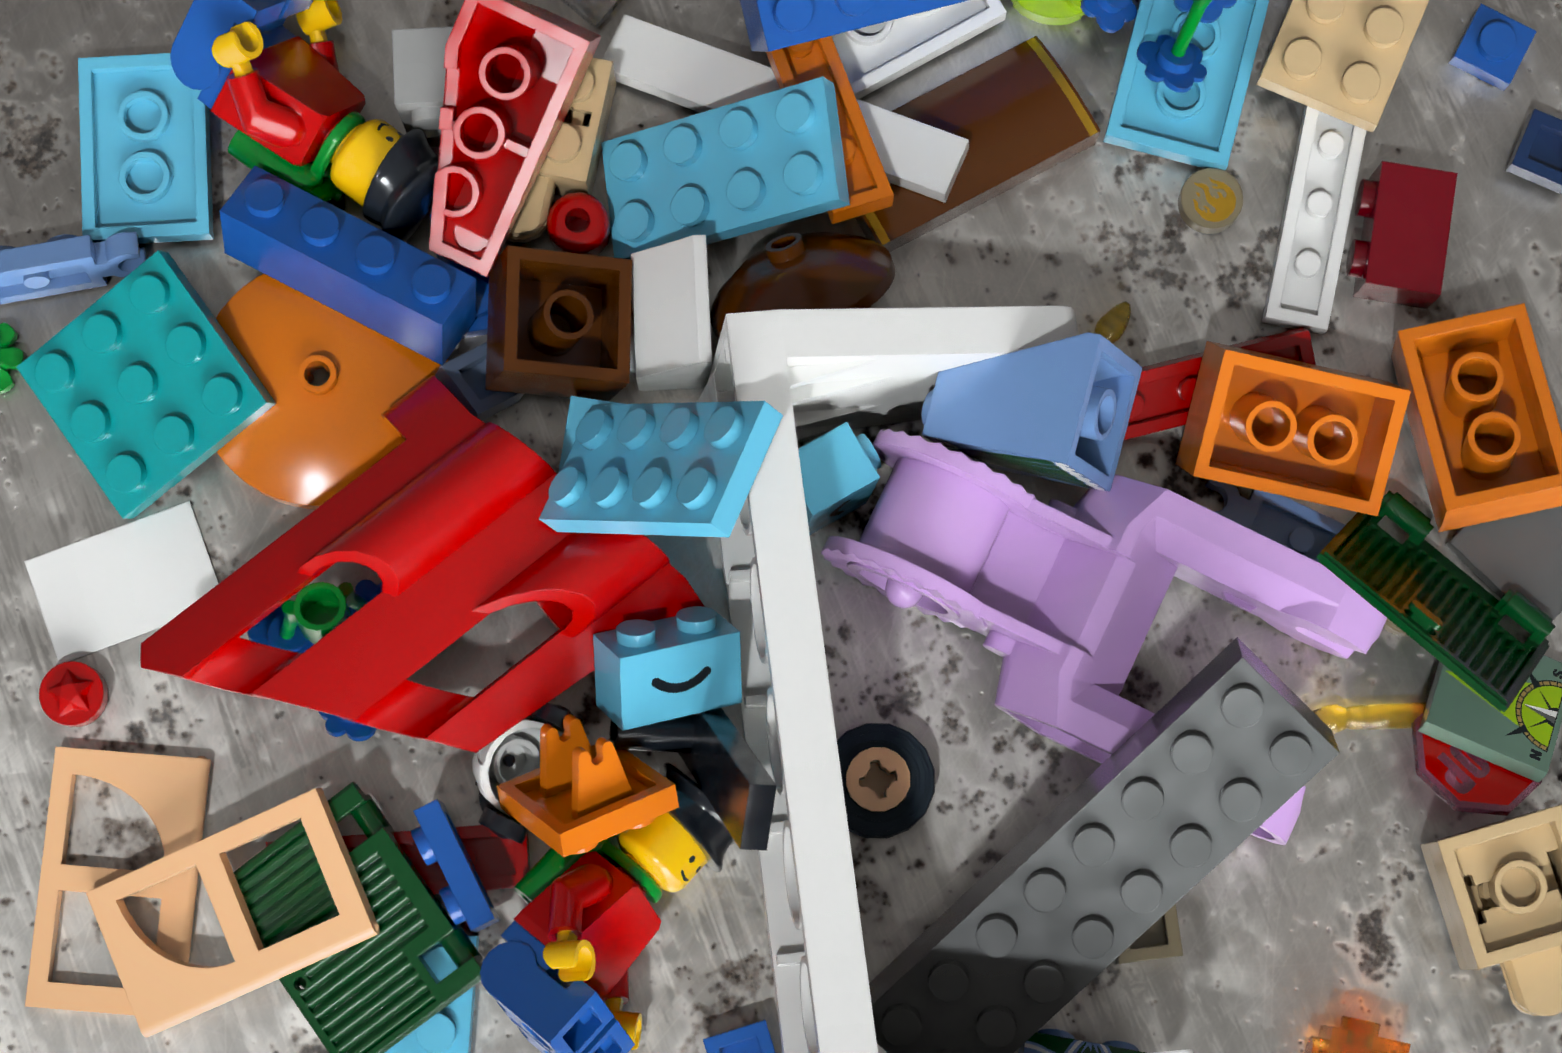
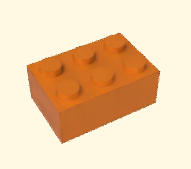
(1481, 417)
(1292, 428)

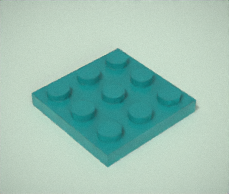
(145, 385)

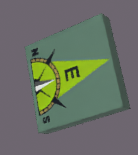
(1514, 739)

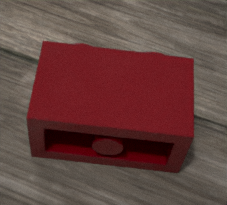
(1402, 234)

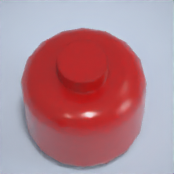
(579, 224)

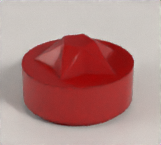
(73, 694)

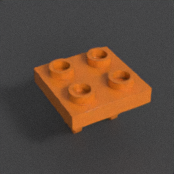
(585, 791)

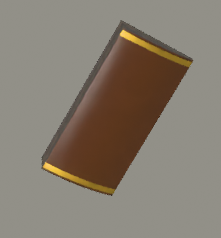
(1018, 124)

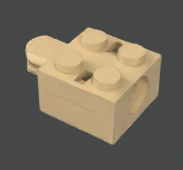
(574, 153)
(1505, 903)

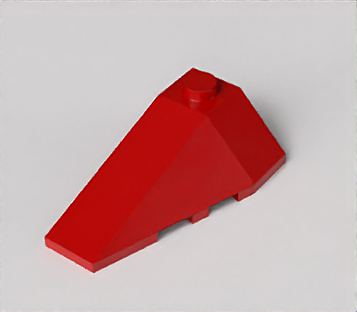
(502, 107)

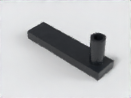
(721, 766)

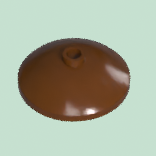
(807, 273)

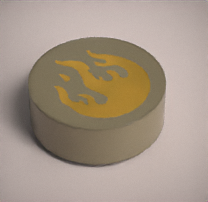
(1210, 201)

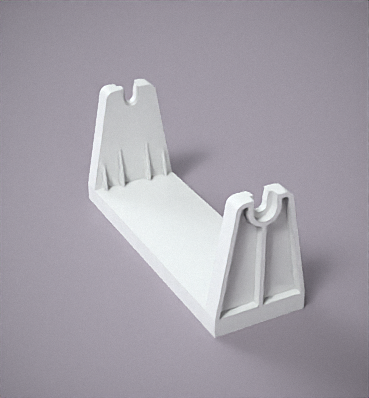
(819, 374)

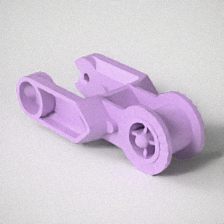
(1079, 585)

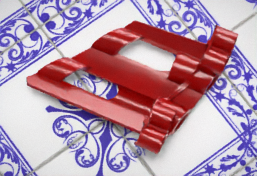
(453, 540)

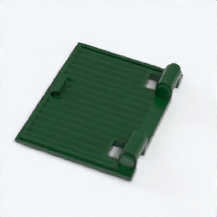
(1439, 601)
(382, 986)

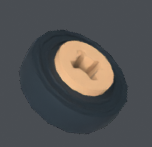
(909, 787)

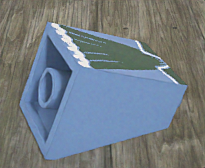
(1039, 410)

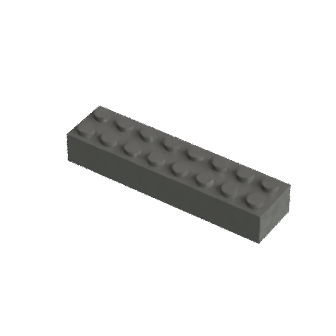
(1104, 863)

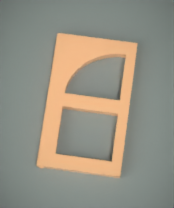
(175, 798)
(170, 990)

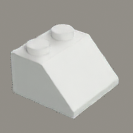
(671, 316)

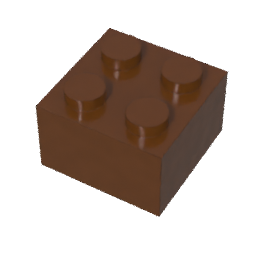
(559, 324)

